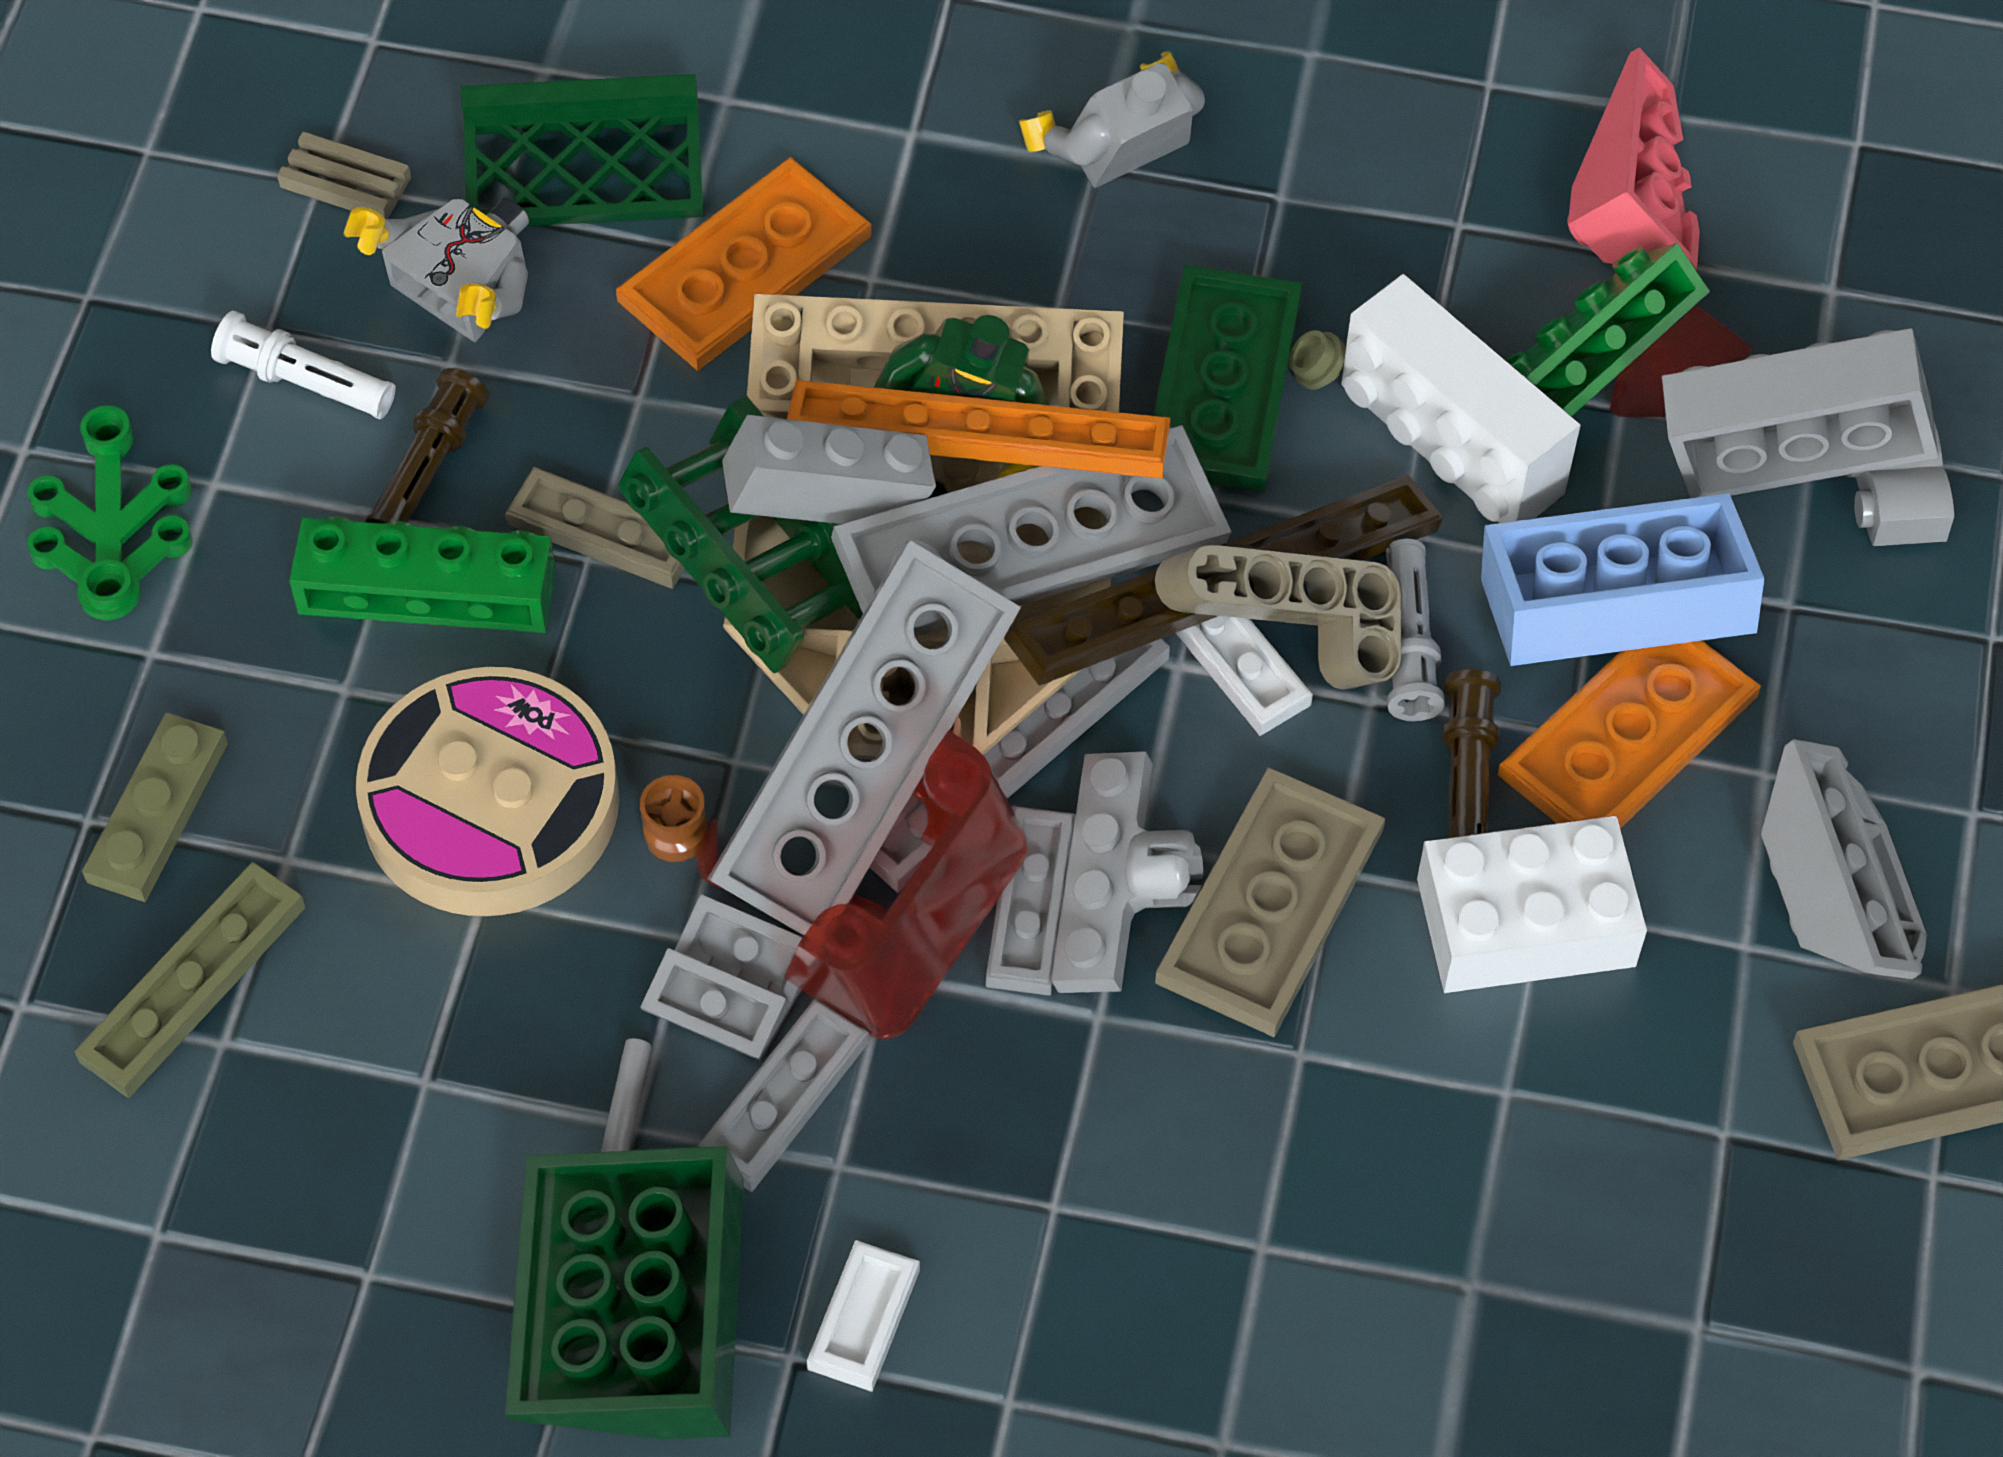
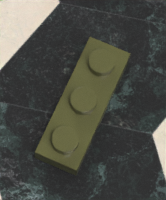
(155, 807)

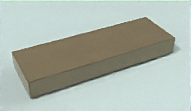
(592, 526)

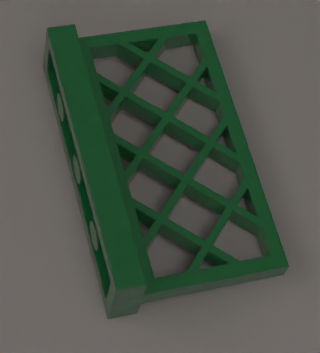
(588, 106)

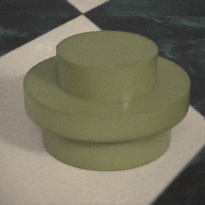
(1317, 359)

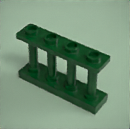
(717, 568)

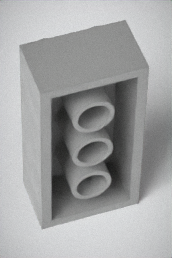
(1800, 415)

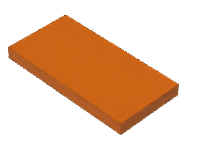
(762, 242)
(1628, 732)

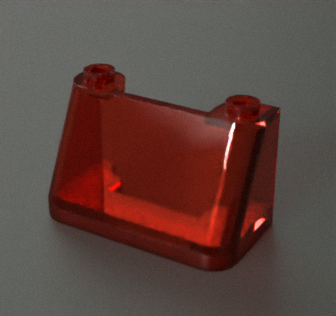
(891, 967)

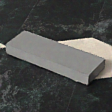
(1032, 906)
(787, 1090)

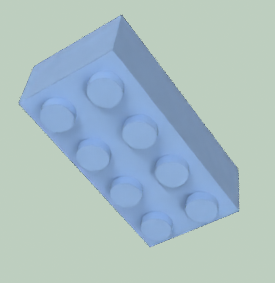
(1621, 579)

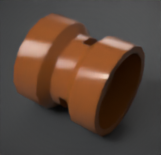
(663, 808)

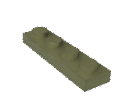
(190, 980)

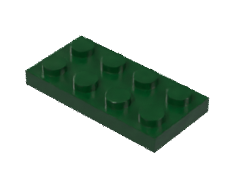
(1229, 370)

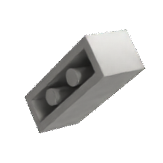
(824, 470)

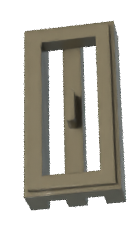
(350, 170)

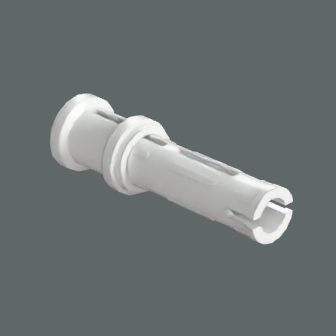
(278, 351)

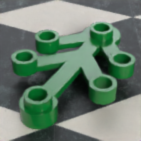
(110, 524)

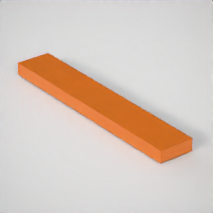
(995, 427)

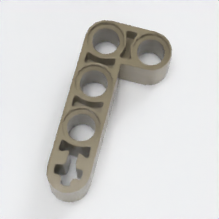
(1279, 596)

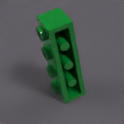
(1610, 325)
(423, 574)

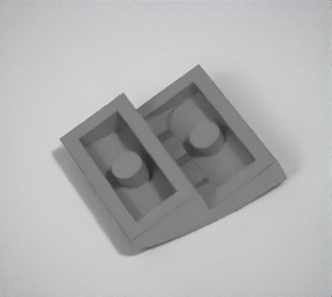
(727, 979)

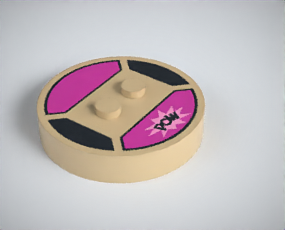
(488, 791)

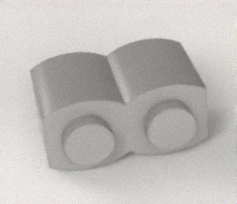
(1905, 502)

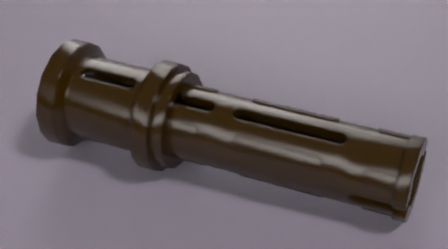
(437, 432)
(1470, 738)

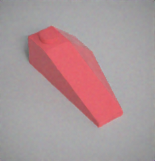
(1631, 173)

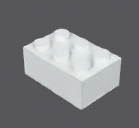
(1531, 904)

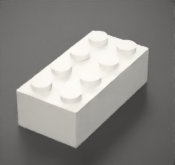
(1458, 404)

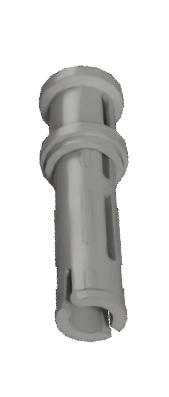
(1420, 654)

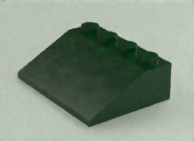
(627, 1292)

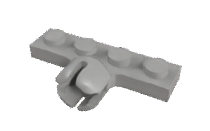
(1116, 872)

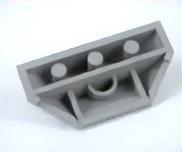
(1839, 866)

